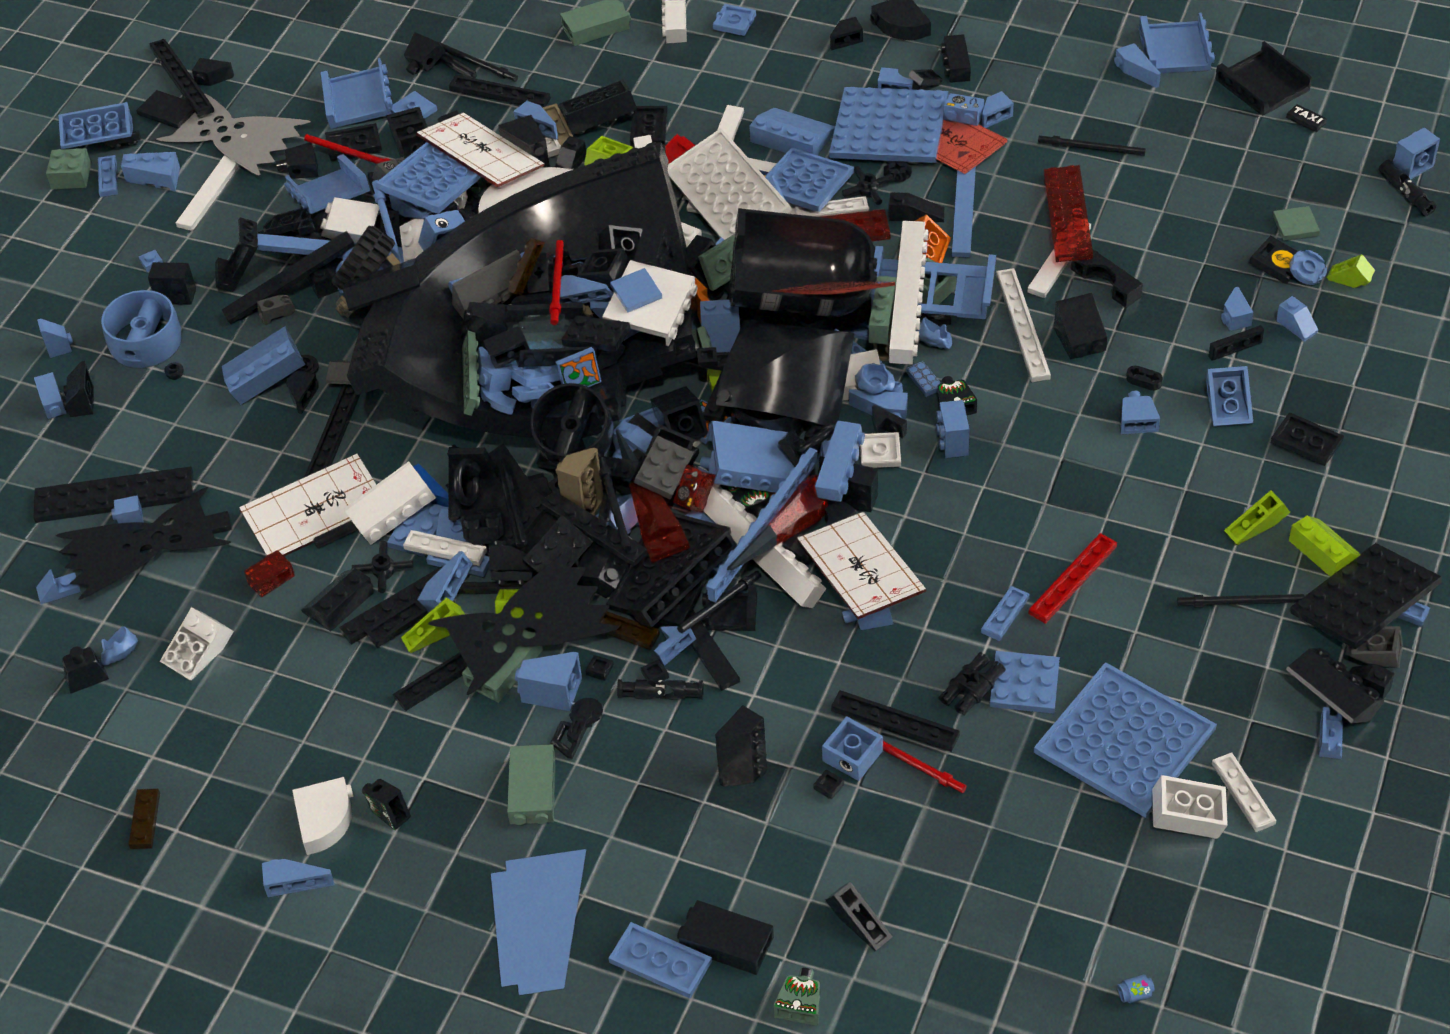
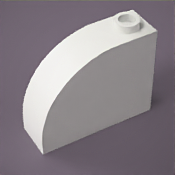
(323, 813)

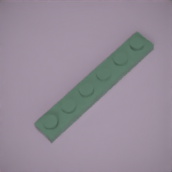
(470, 375)

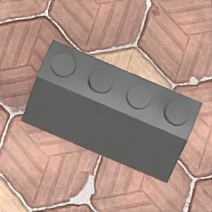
(487, 284)

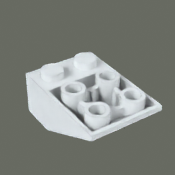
(196, 644)

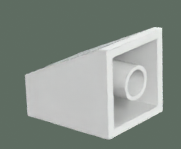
(349, 217)

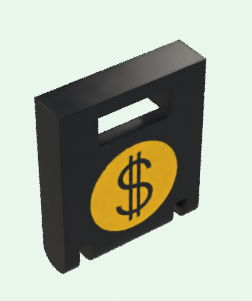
(1277, 260)

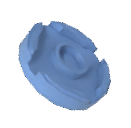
(1308, 267)

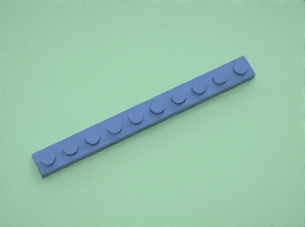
(796, 476)

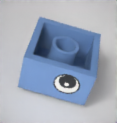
(437, 226)
(852, 748)

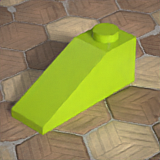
(1258, 518)
(424, 634)

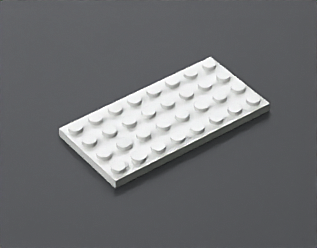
(722, 179)

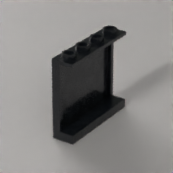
(1264, 80)

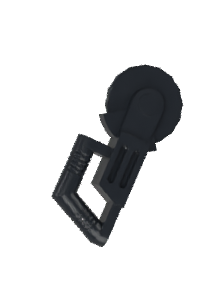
(582, 716)

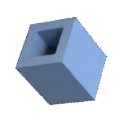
(127, 510)

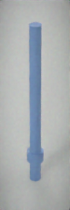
(380, 198)

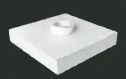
(881, 450)

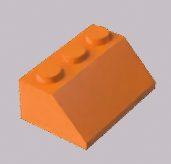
(937, 240)

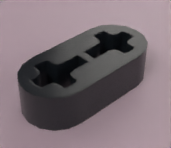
(1144, 378)

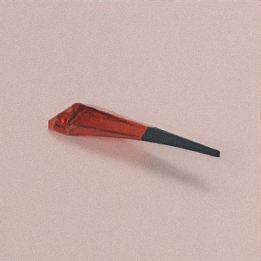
(796, 515)
(657, 523)

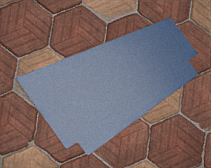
(536, 919)

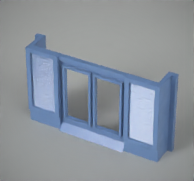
(972, 286)

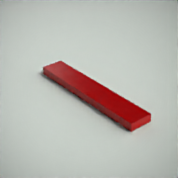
(1072, 578)

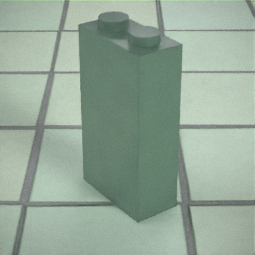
(595, 21)
(504, 678)
(531, 784)

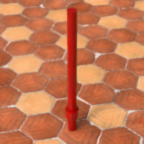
(343, 149)
(555, 306)
(944, 778)

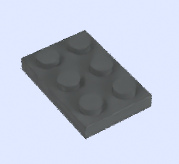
(663, 467)

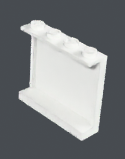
(663, 315)

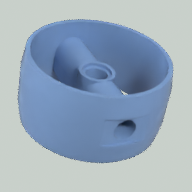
(143, 312)

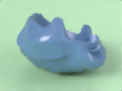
(934, 335)
(875, 378)
(118, 646)

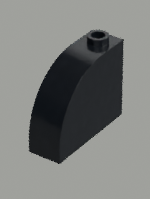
(901, 19)

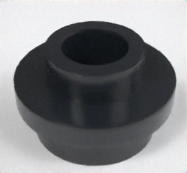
(174, 371)

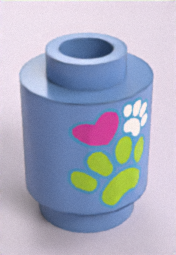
(1135, 989)

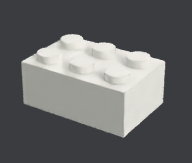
(1189, 807)

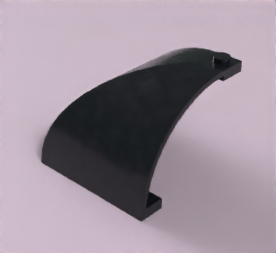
(787, 372)

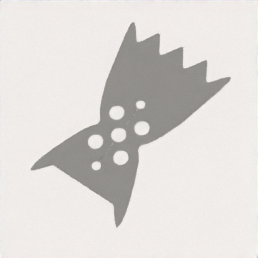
(262, 132)

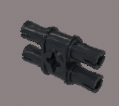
(972, 683)

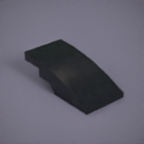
(404, 128)

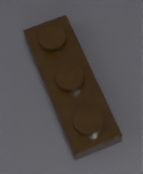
(525, 266)
(631, 630)
(144, 819)

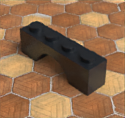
(1125, 287)
(833, 513)

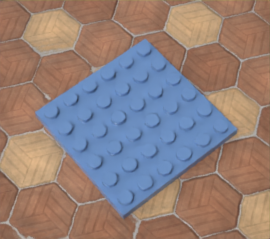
(889, 124)
(1124, 738)

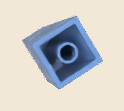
(721, 323)
(550, 680)

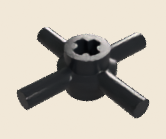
(868, 185)
(383, 566)

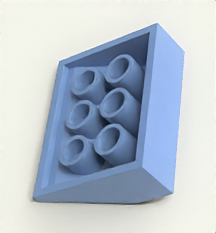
(95, 125)
(787, 130)
(262, 366)

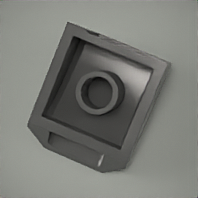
(1381, 649)

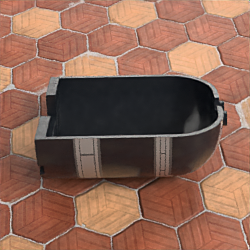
(797, 251)

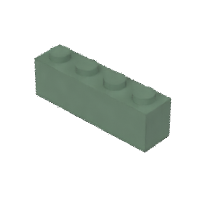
(882, 312)

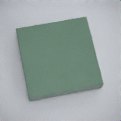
(1296, 223)

